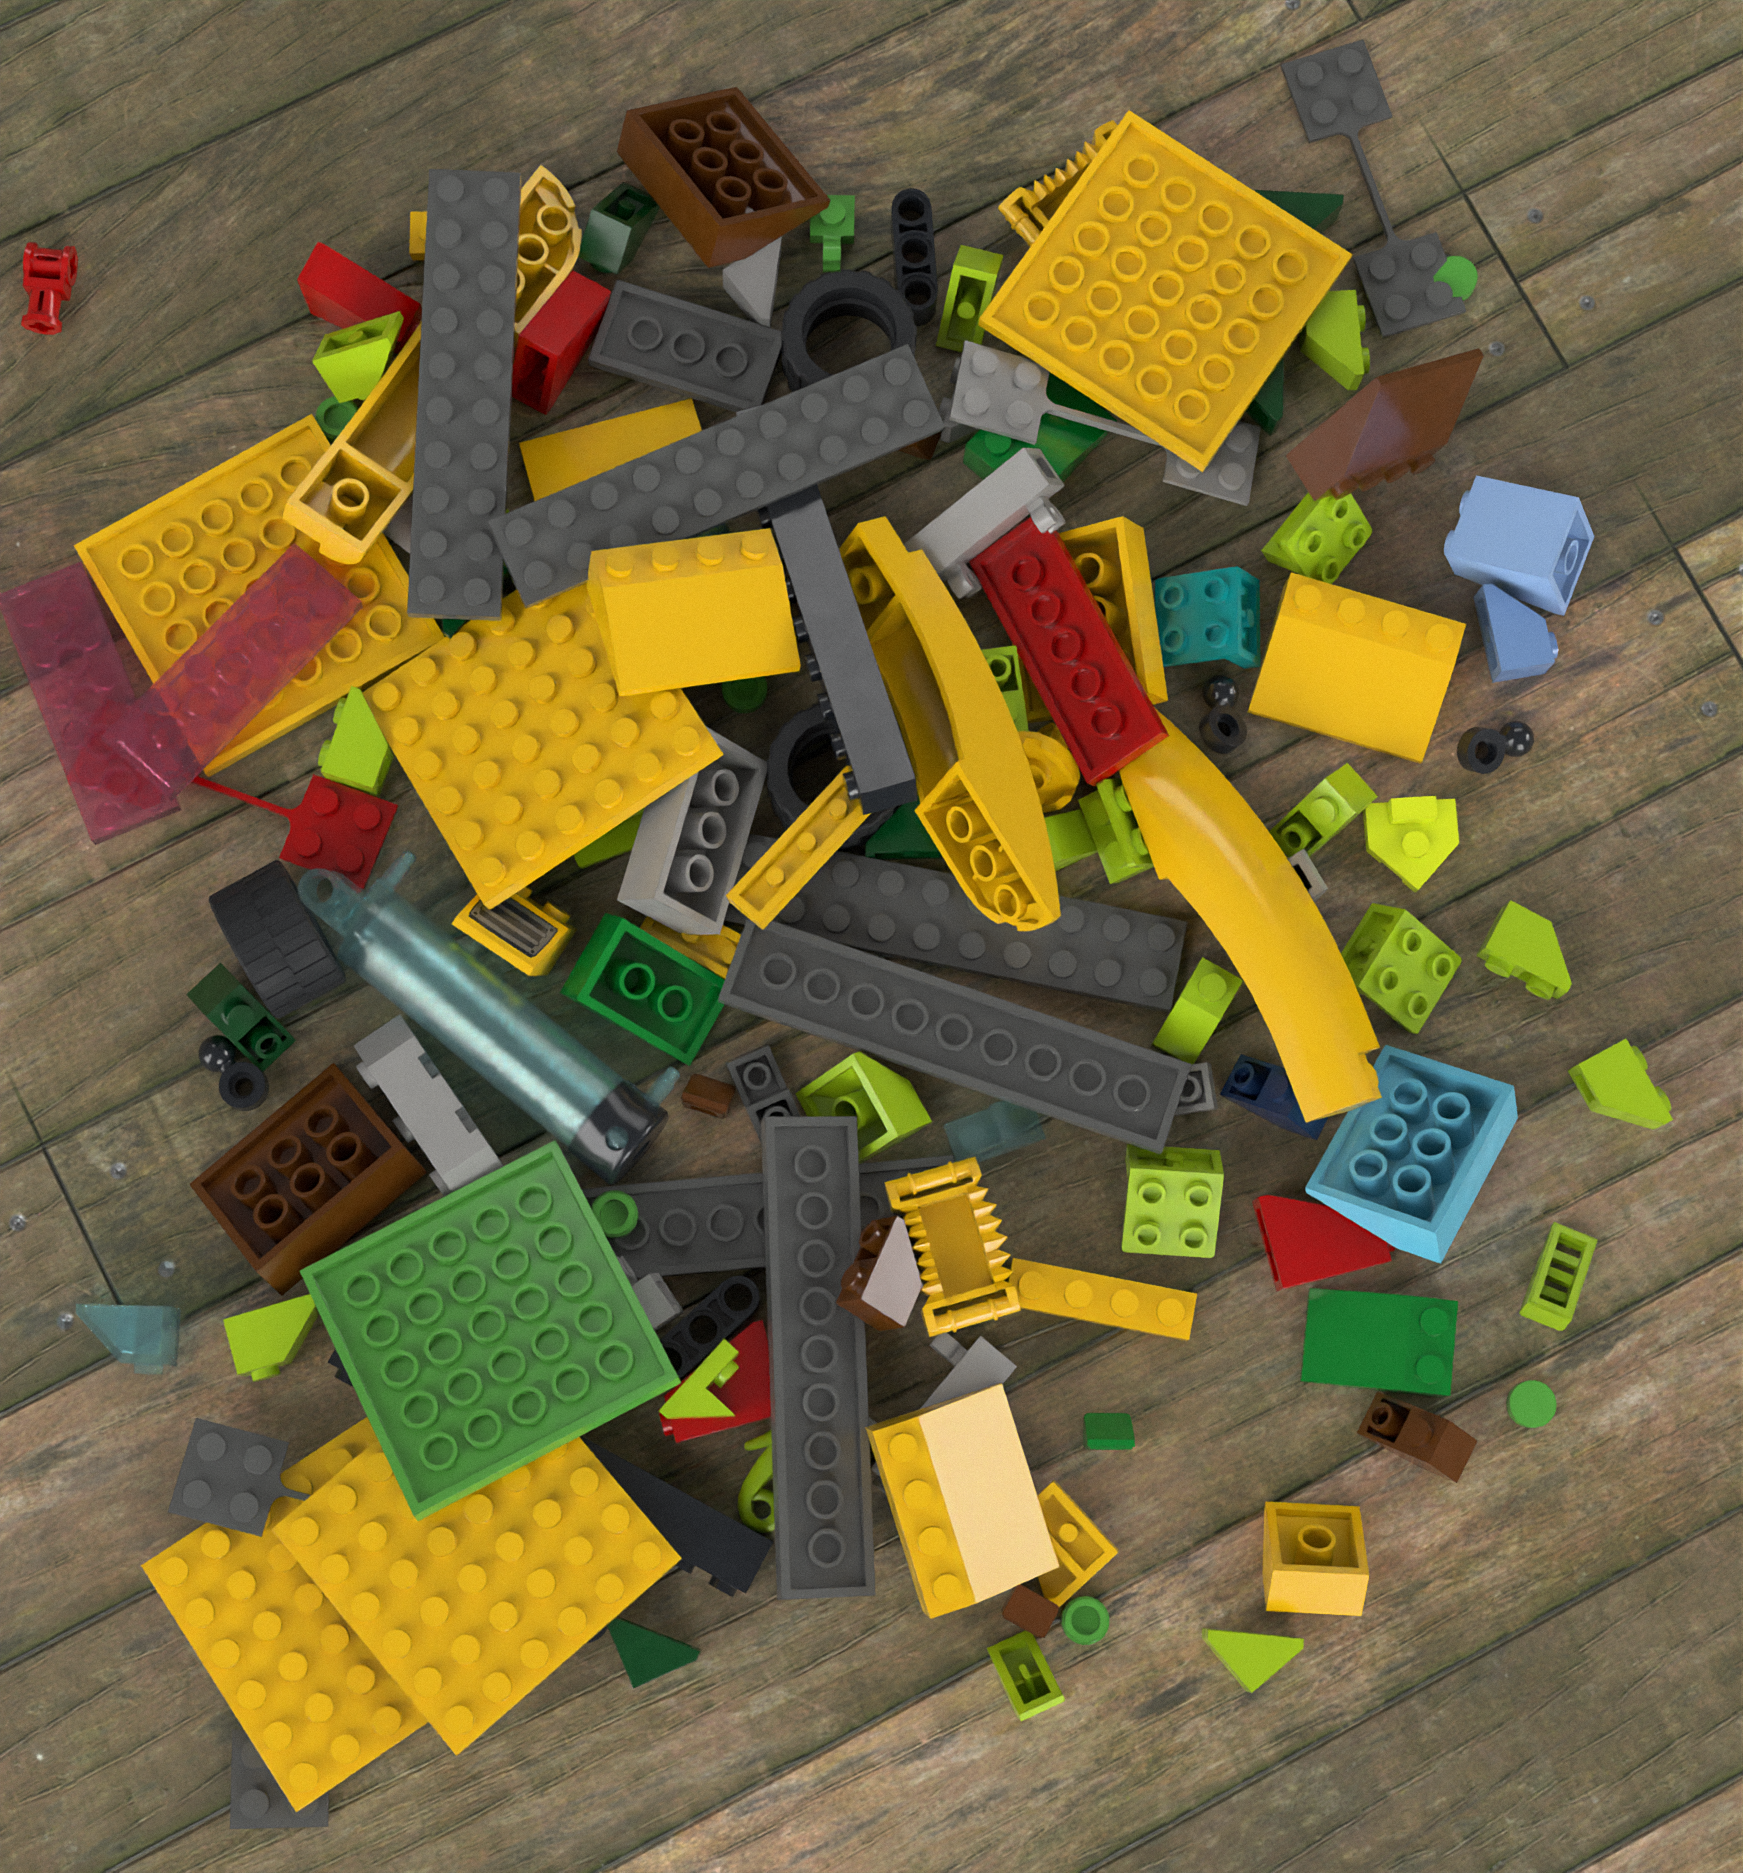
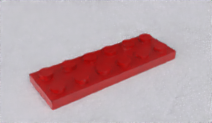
(1069, 650)

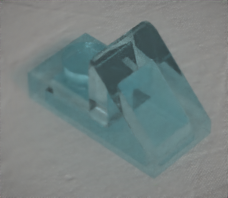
(993, 1132)

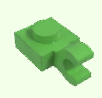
(833, 228)

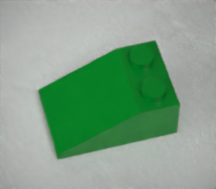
(1059, 439)
(646, 988)
(1379, 1342)

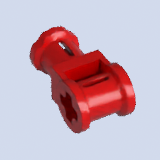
(47, 281)

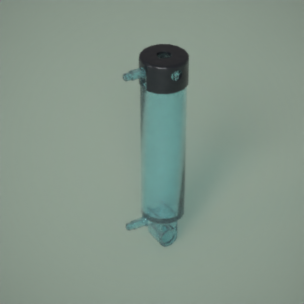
(490, 1023)

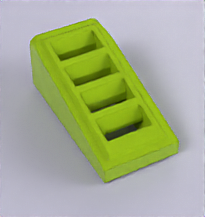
(1544, 1311)

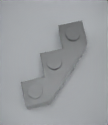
(425, 1106)

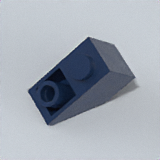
(1269, 1094)

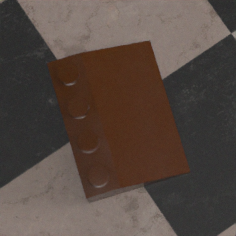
(719, 173)
(1386, 428)
(307, 1179)

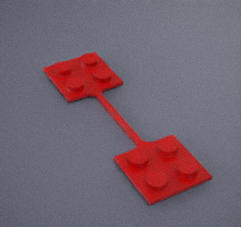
(330, 828)

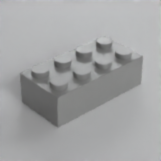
(695, 843)

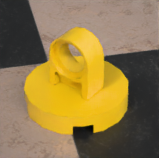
(1051, 766)

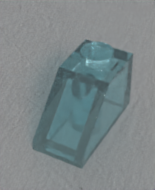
(136, 1333)

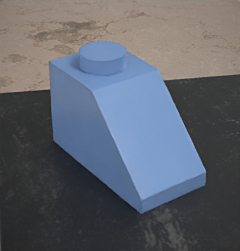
(1513, 636)

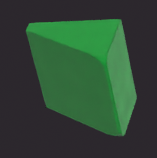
(1108, 1431)

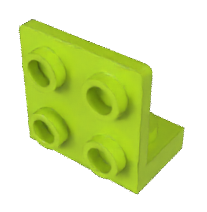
(1399, 964)
(1172, 1201)

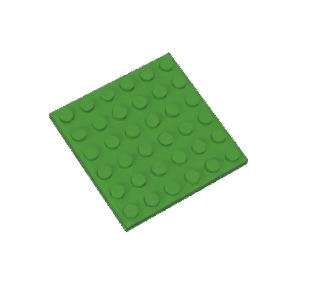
(488, 1329)

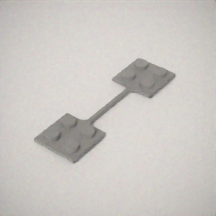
(1009, 397)

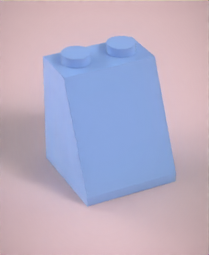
(1521, 542)

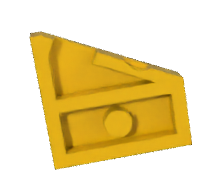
(1077, 1544)

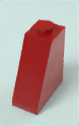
(351, 295)
(557, 341)
(1314, 1242)
(743, 1394)

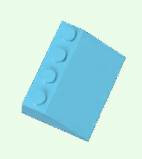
(1417, 1153)

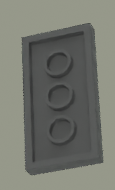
(686, 348)

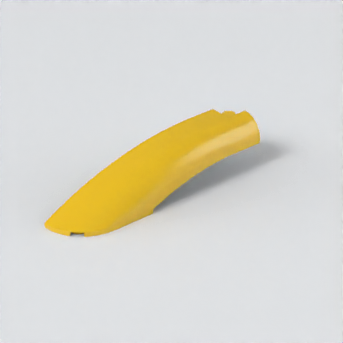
(372, 461)
(956, 731)
(1261, 915)

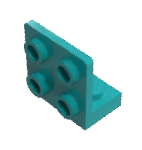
(1209, 617)

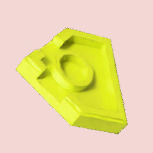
(1411, 835)

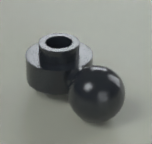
(1222, 726)
(1513, 740)
(219, 1055)

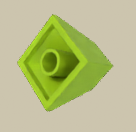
(879, 1097)

